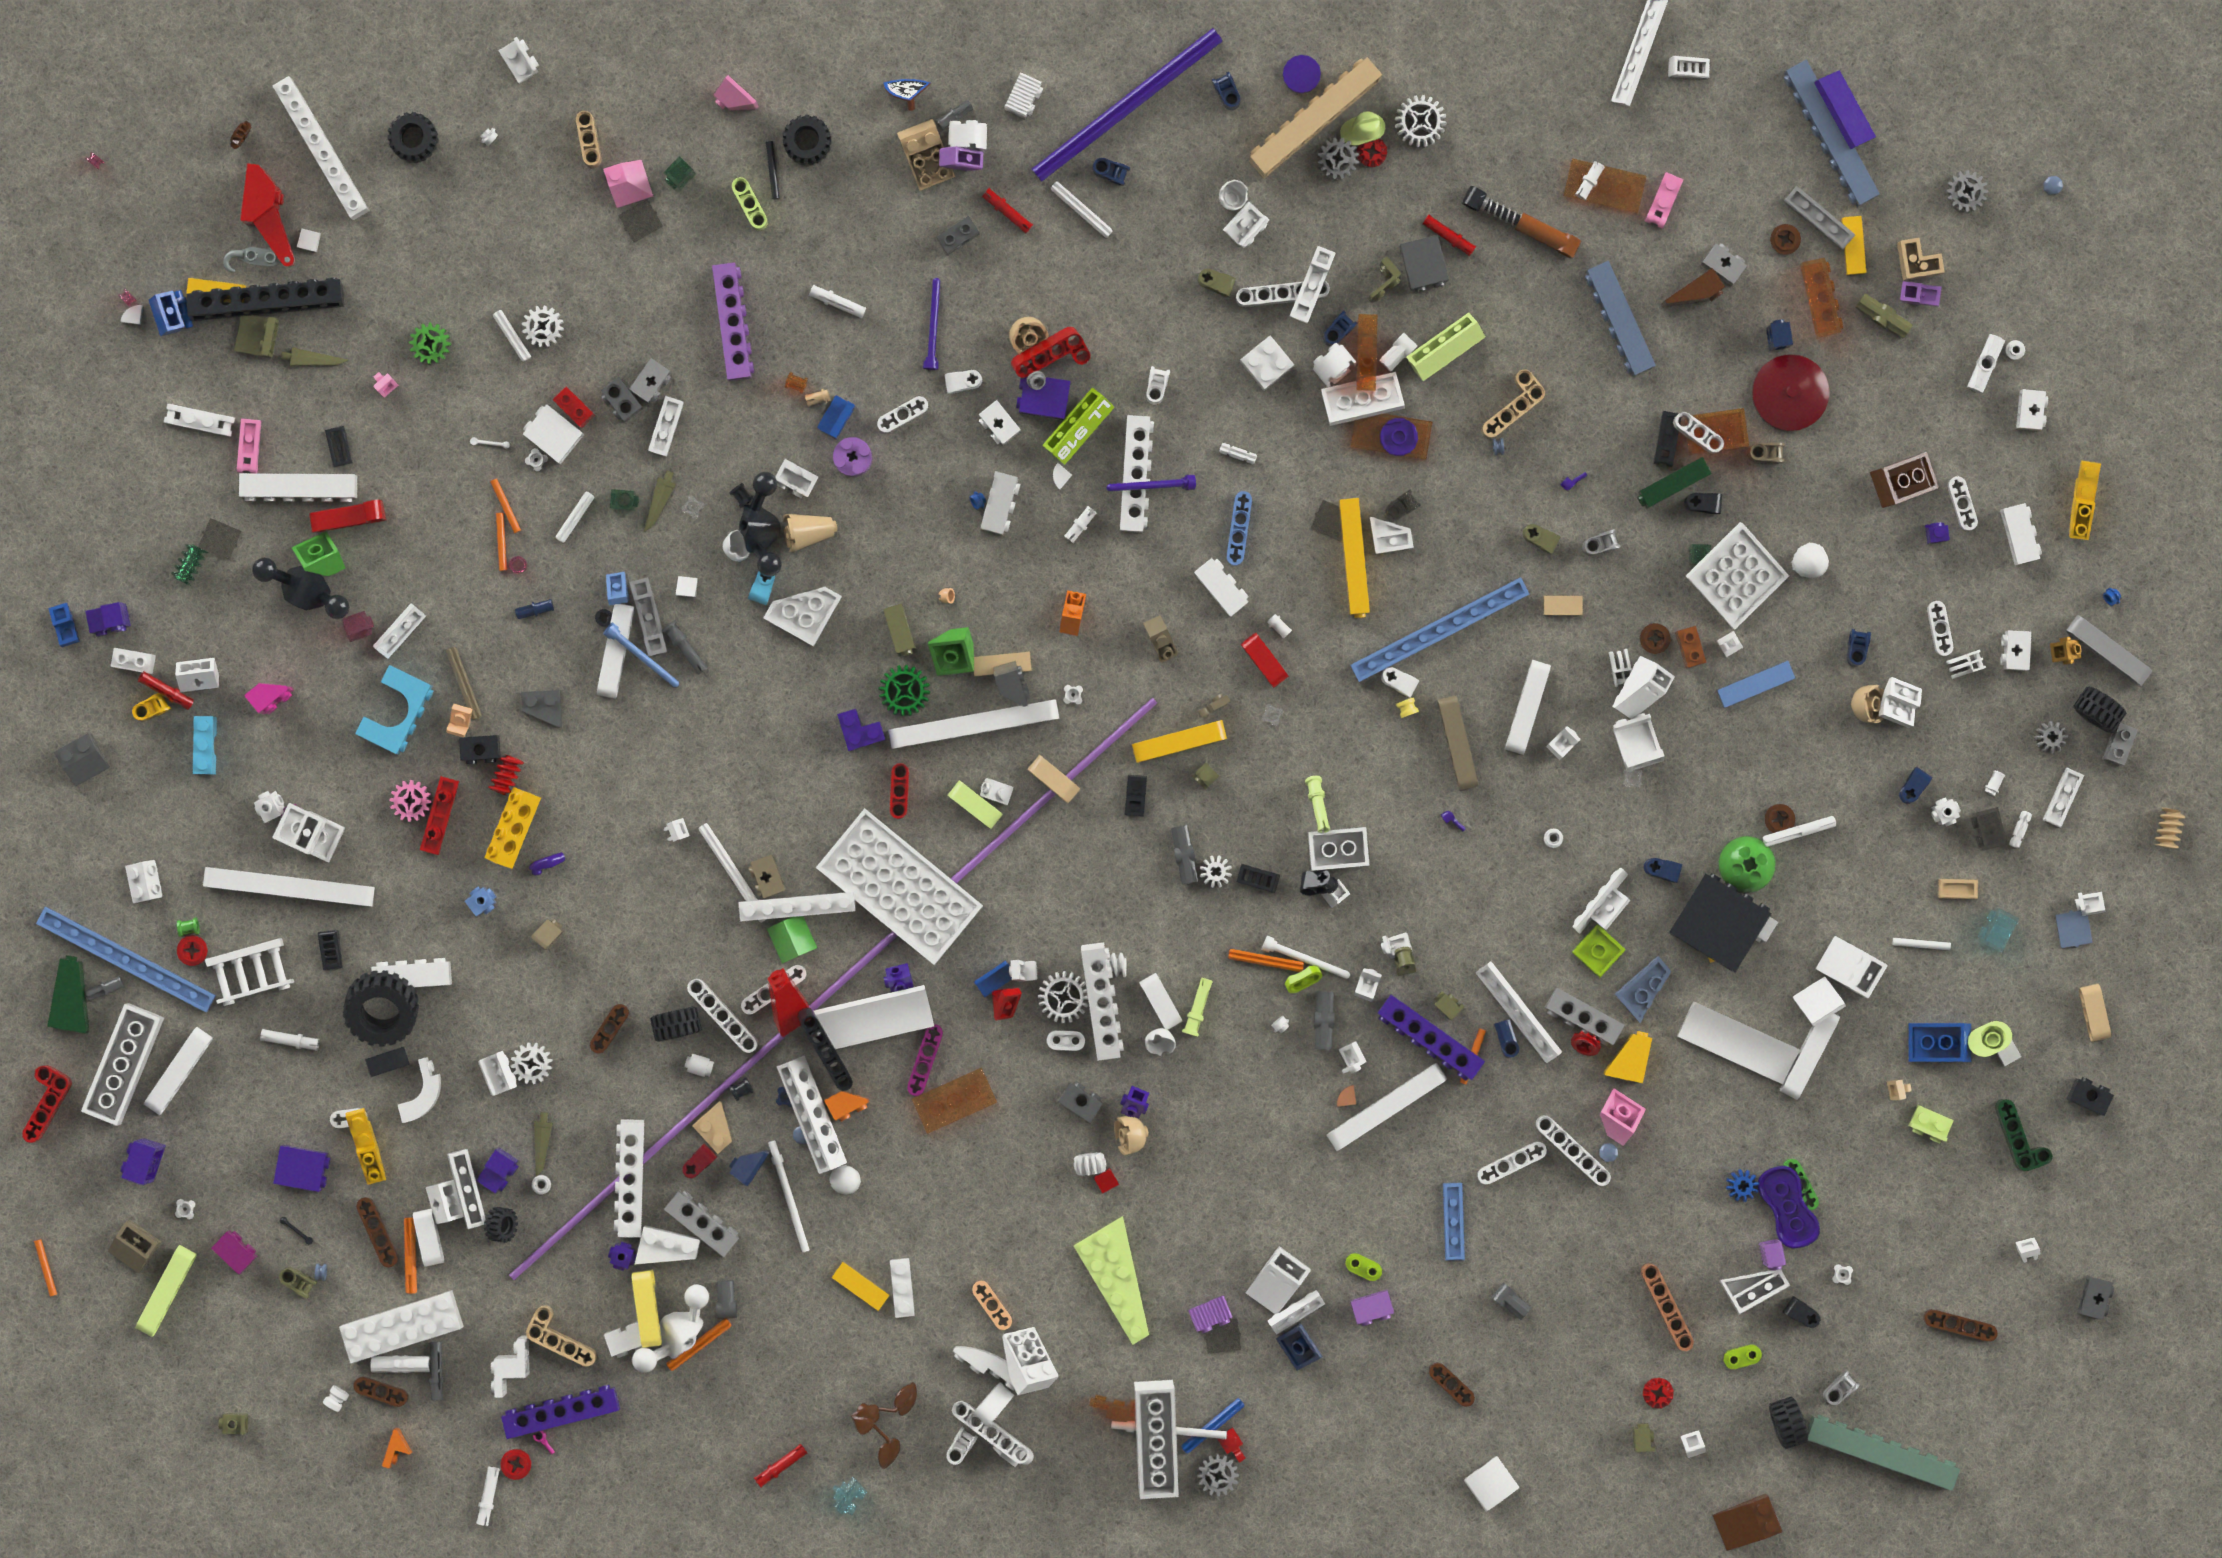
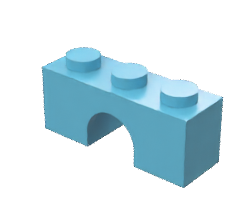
(203, 745)

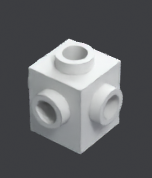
(269, 806)
(1939, 815)

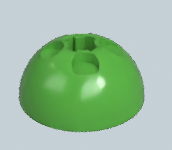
(1737, 860)

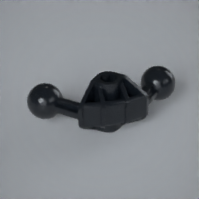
(760, 526)
(302, 588)

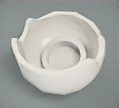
(1233, 195)
(735, 547)
(1160, 1041)
(845, 1179)

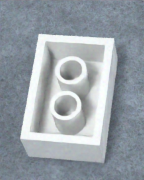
(1338, 849)

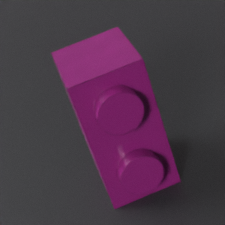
(234, 1251)

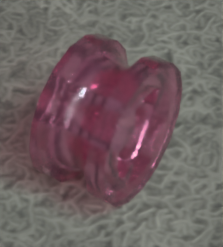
(94, 160)
(127, 297)
(521, 569)

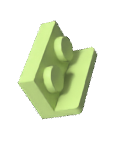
(1930, 1123)

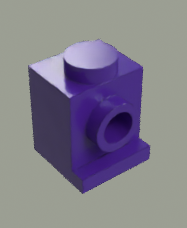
(1937, 533)

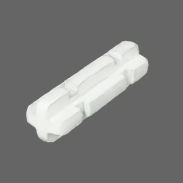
(1238, 453)
(2020, 829)

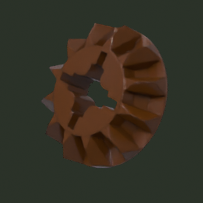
(240, 134)
(1794, 237)
(1661, 631)
(1783, 810)

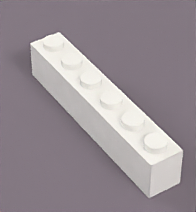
(298, 486)

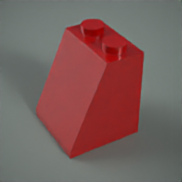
(785, 1002)

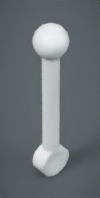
(474, 441)

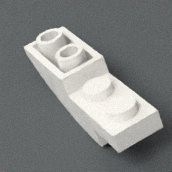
(982, 1360)

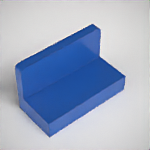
(836, 417)
(994, 979)

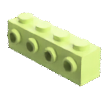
(1442, 350)

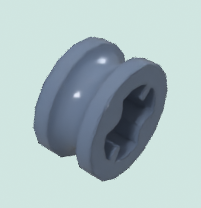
(1498, 446)
(320, 1272)

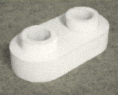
(1065, 1040)

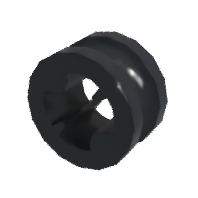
(598, 615)

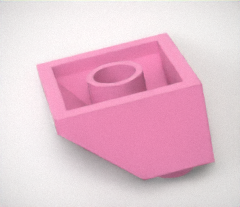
(733, 96)
(628, 183)
(1621, 1116)

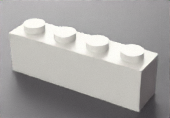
(420, 973)
(466, 1188)

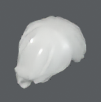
(1810, 561)

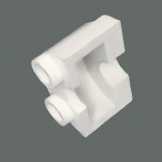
(795, 478)

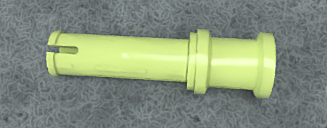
(1316, 796)
(1195, 1016)

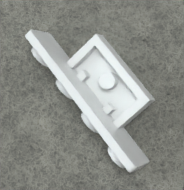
(1606, 905)

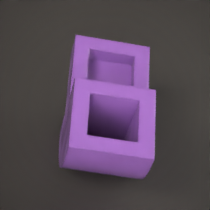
(1920, 294)

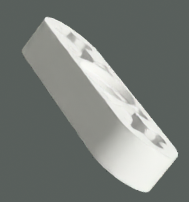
(901, 422)
(1972, 515)
(1931, 615)

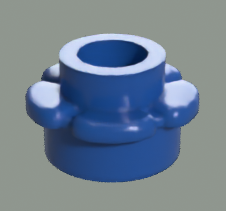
(977, 500)
(2112, 596)

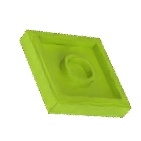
(1598, 950)

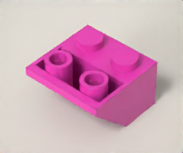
(266, 697)

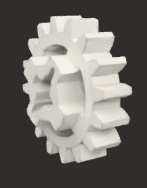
(535, 332)
(529, 1071)

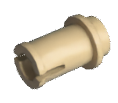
(819, 397)

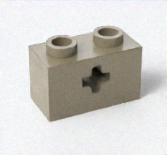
(775, 884)

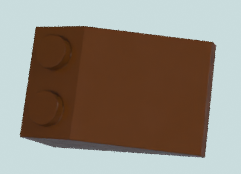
(1700, 290)
(1904, 480)
(1747, 1522)

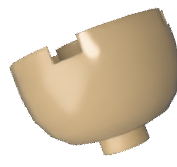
(1027, 333)
(1867, 703)
(1131, 1134)

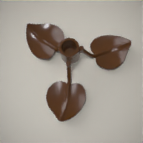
(869, 1414)

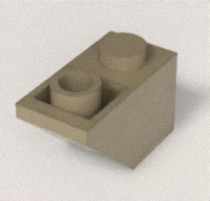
(1160, 638)

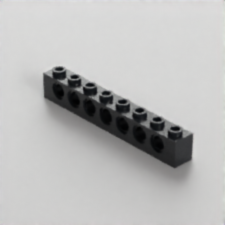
(332, 299)

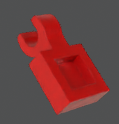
(1232, 1444)

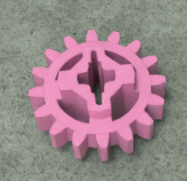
(418, 801)

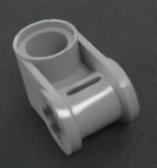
(1604, 542)
(1841, 1388)

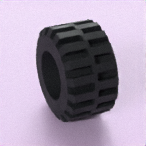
(401, 125)
(815, 154)
(2099, 709)
(675, 1024)
(1788, 1422)

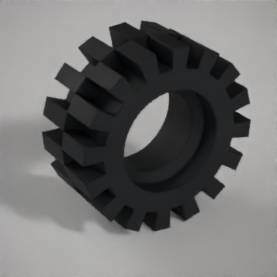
(501, 1224)

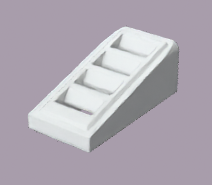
(1672, 68)

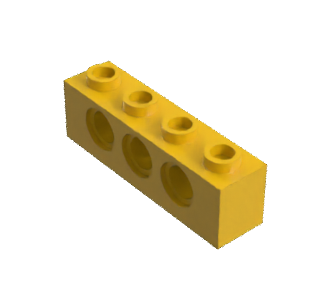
(512, 827)

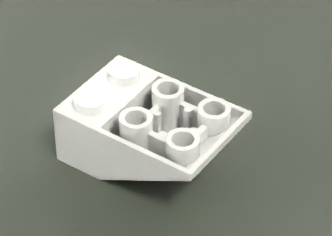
(1643, 687)
(1851, 967)
(1278, 1280)
(1028, 1361)

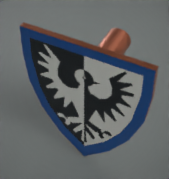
(906, 90)

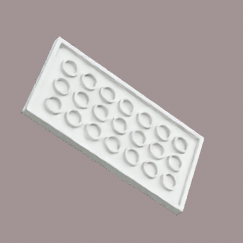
(899, 886)

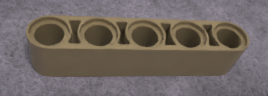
(1457, 742)

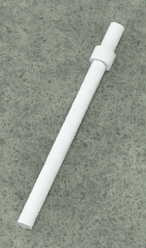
(777, 1160)
(1130, 1426)

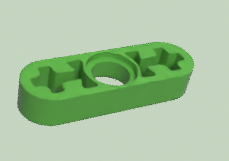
(1812, 1194)

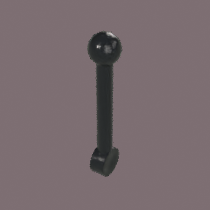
(309, 1240)

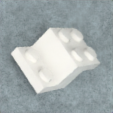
(308, 832)
(510, 1366)

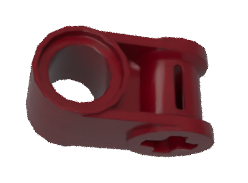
(701, 1159)

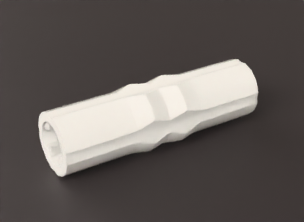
(399, 1364)

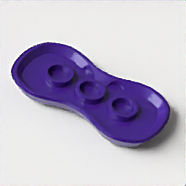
(1783, 1193)

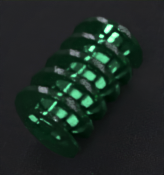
(189, 563)

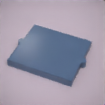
(2073, 929)

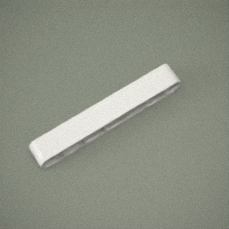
(1386, 1106)

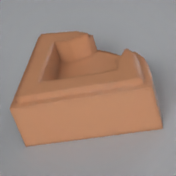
(1346, 1097)

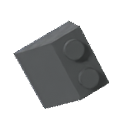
(82, 759)

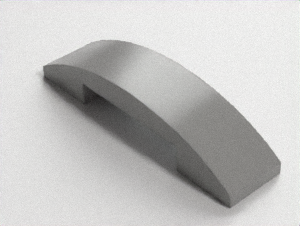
(648, 616)

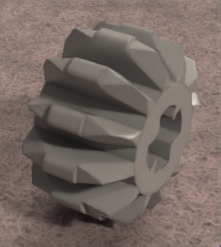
(2054, 729)

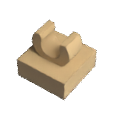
(1897, 1089)

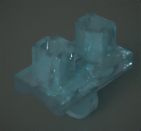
(846, 1493)

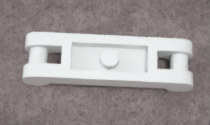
(199, 420)

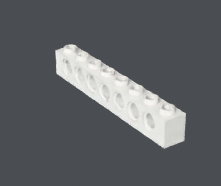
(321, 148)

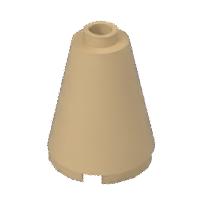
(807, 530)

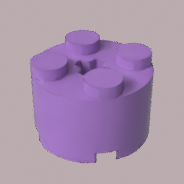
(847, 447)

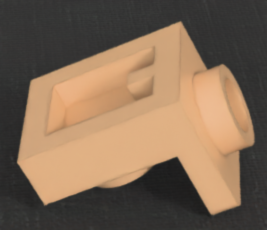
(459, 720)

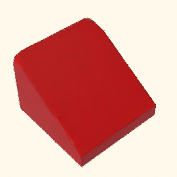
(1106, 1180)

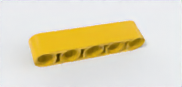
(1179, 741)

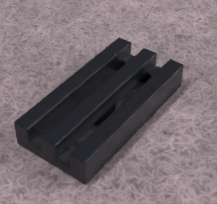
(331, 448)

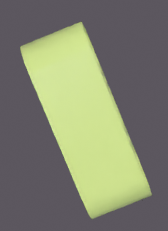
(746, 195)
(975, 804)

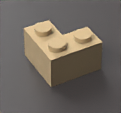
(1914, 264)

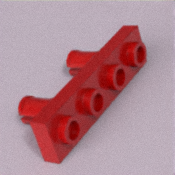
(439, 815)

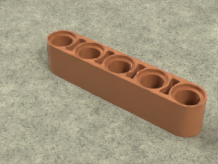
(1673, 1314)

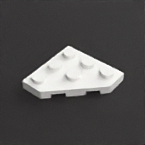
(804, 613)

